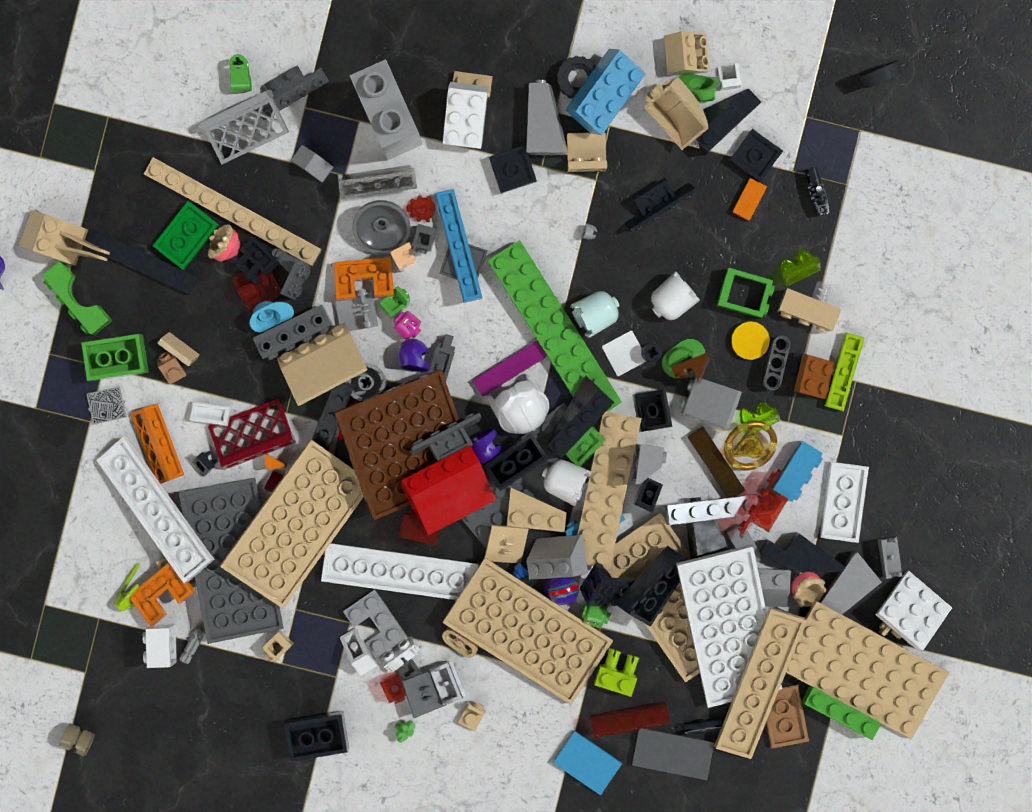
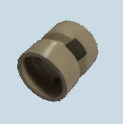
(76, 739)

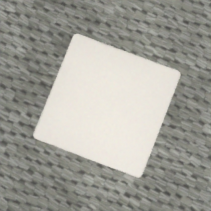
(624, 353)

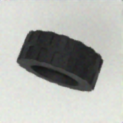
(565, 69)

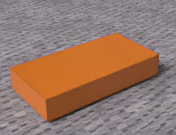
(749, 199)

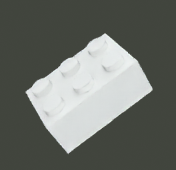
(465, 115)

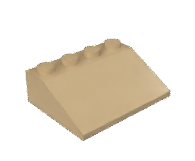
(322, 364)

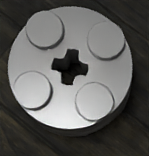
(377, 381)

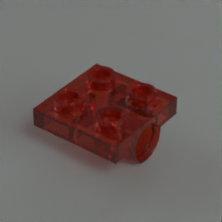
(254, 294)

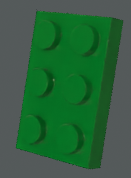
(185, 235)

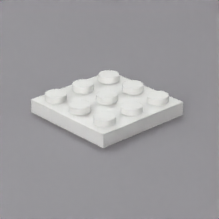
(913, 611)

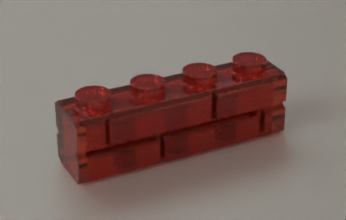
(630, 719)

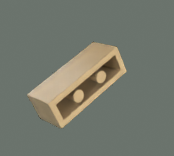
(808, 310)

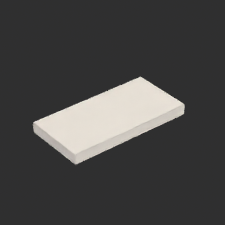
(844, 502)

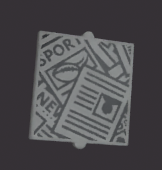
(106, 405)

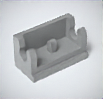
(889, 557)
(447, 682)

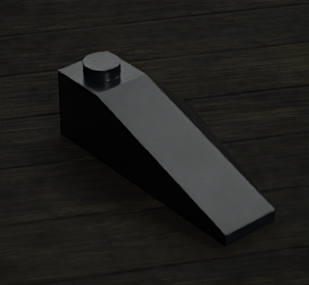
(725, 117)

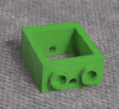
(726, 286)

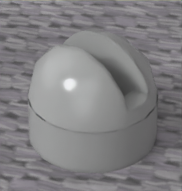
(588, 232)

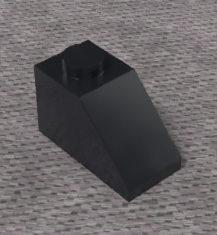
(648, 494)

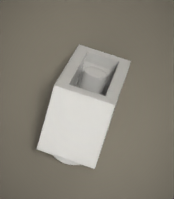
(358, 652)

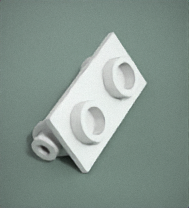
(392, 659)

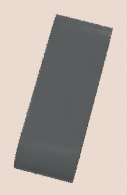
(782, 355)

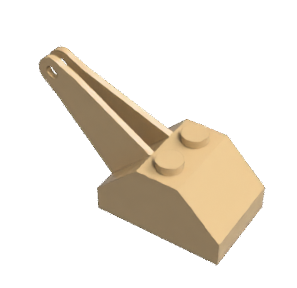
(57, 238)

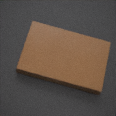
(786, 719)

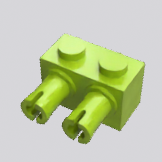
(616, 680)

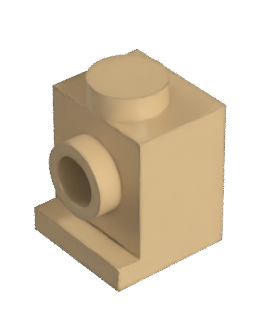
(272, 653)

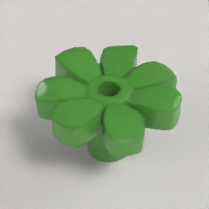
(404, 730)

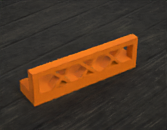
(159, 442)

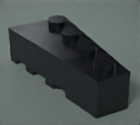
(653, 587)

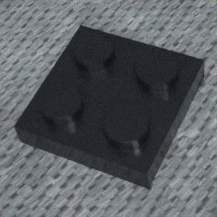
(756, 155)
(512, 169)

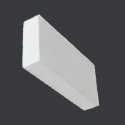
(210, 413)

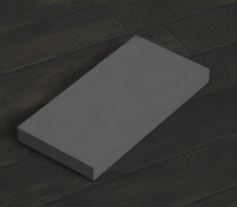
(673, 753)

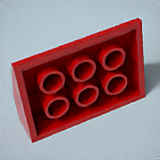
(448, 490)

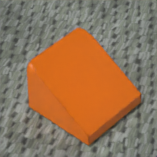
(273, 463)

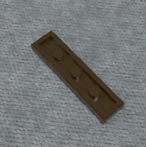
(716, 463)

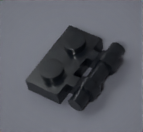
(259, 256)

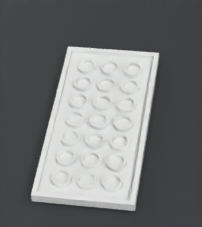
(724, 616)

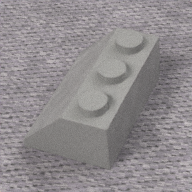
(647, 461)
(557, 557)
(775, 586)

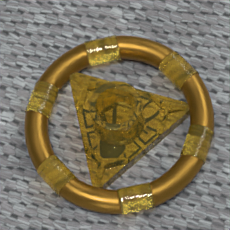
(750, 445)

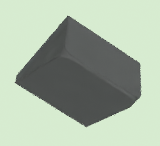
(409, 670)

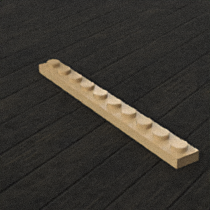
(232, 211)

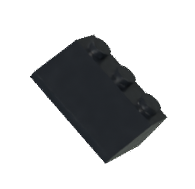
(516, 462)

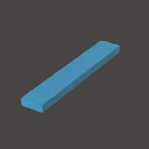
(458, 246)

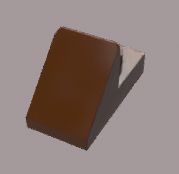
(695, 364)

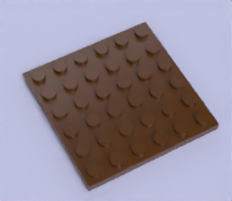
(382, 432)

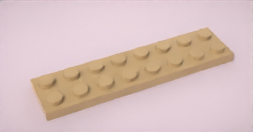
(608, 487)
(760, 682)

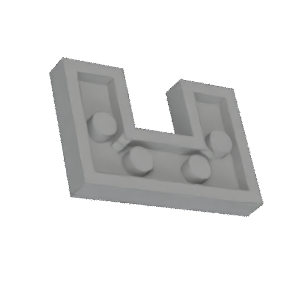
(376, 609)

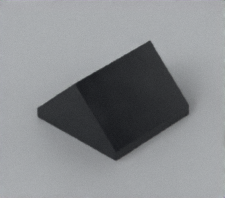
(653, 410)

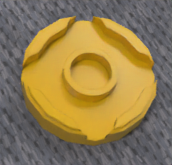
(750, 340)

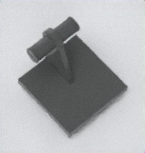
(297, 270)

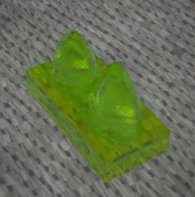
(807, 266)
(765, 414)

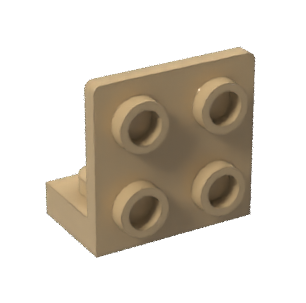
(586, 152)

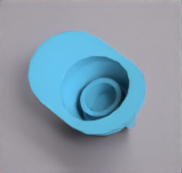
(269, 315)

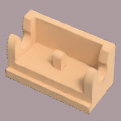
(402, 257)

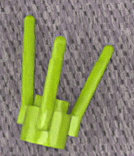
(123, 601)

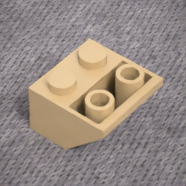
(686, 53)

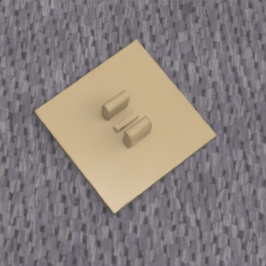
(506, 544)

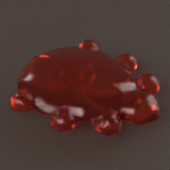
(421, 208)

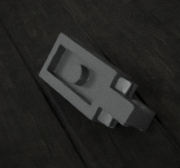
(443, 356)

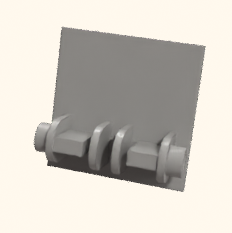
(358, 312)

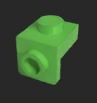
(395, 304)

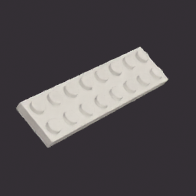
(155, 509)
(396, 571)

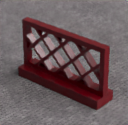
(257, 449)

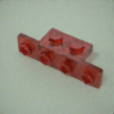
(767, 508)

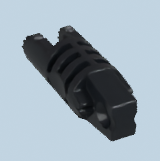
(817, 191)

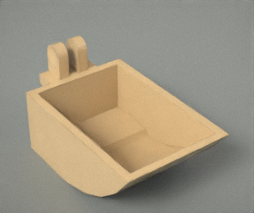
(677, 111)

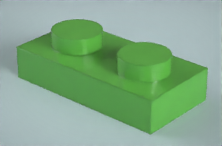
(585, 447)

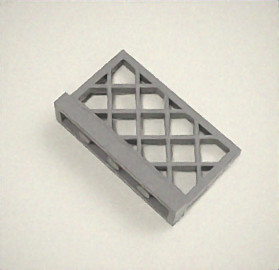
(242, 110)

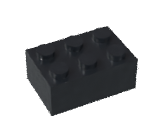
(316, 736)

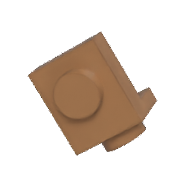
(170, 367)

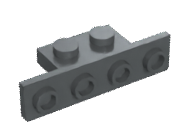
(292, 87)
(449, 441)

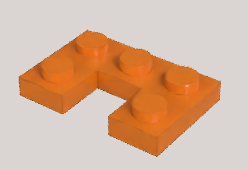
(350, 271)
(146, 595)

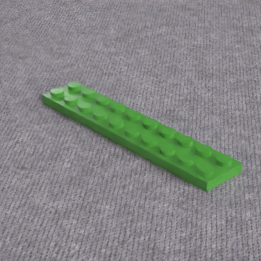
(548, 320)

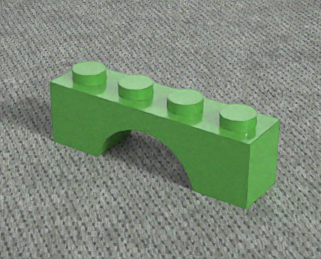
(61, 280)
(841, 712)

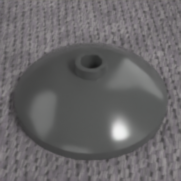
(381, 237)

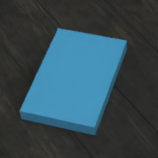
(587, 762)

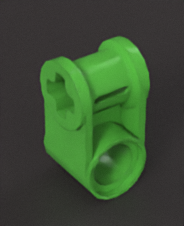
(240, 77)

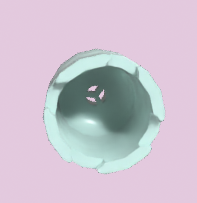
(595, 312)

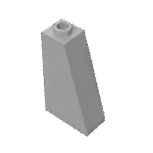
(544, 125)
(850, 584)

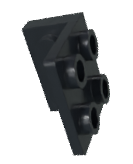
(602, 590)

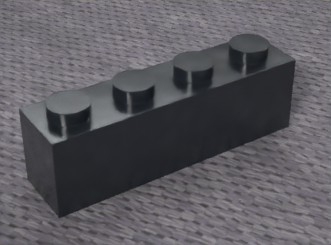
(581, 414)

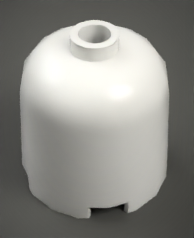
(673, 298)
(565, 480)

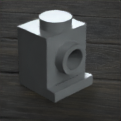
(424, 231)

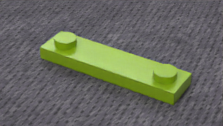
(844, 371)

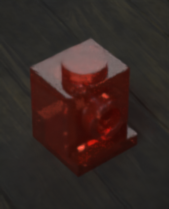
(386, 685)

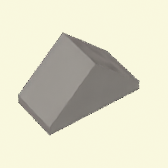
(312, 163)

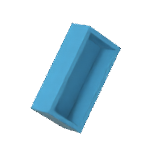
(605, 91)

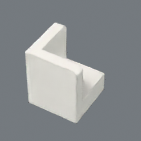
(729, 77)

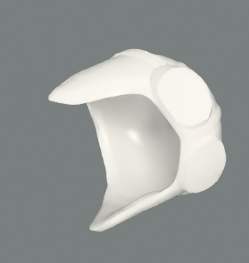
(520, 407)

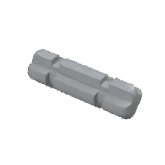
(192, 645)

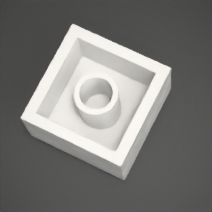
(160, 646)

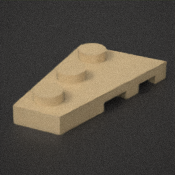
(534, 514)

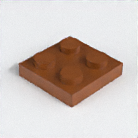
(814, 376)

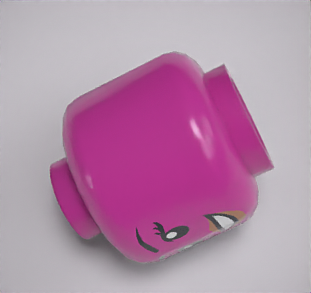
(407, 325)

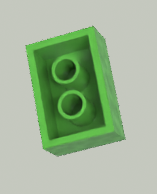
(115, 357)

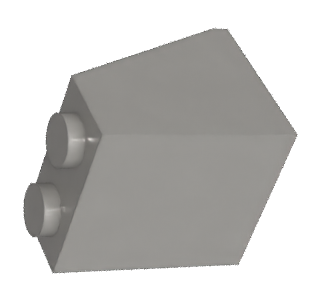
(711, 402)

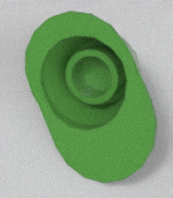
(701, 86)
(680, 353)

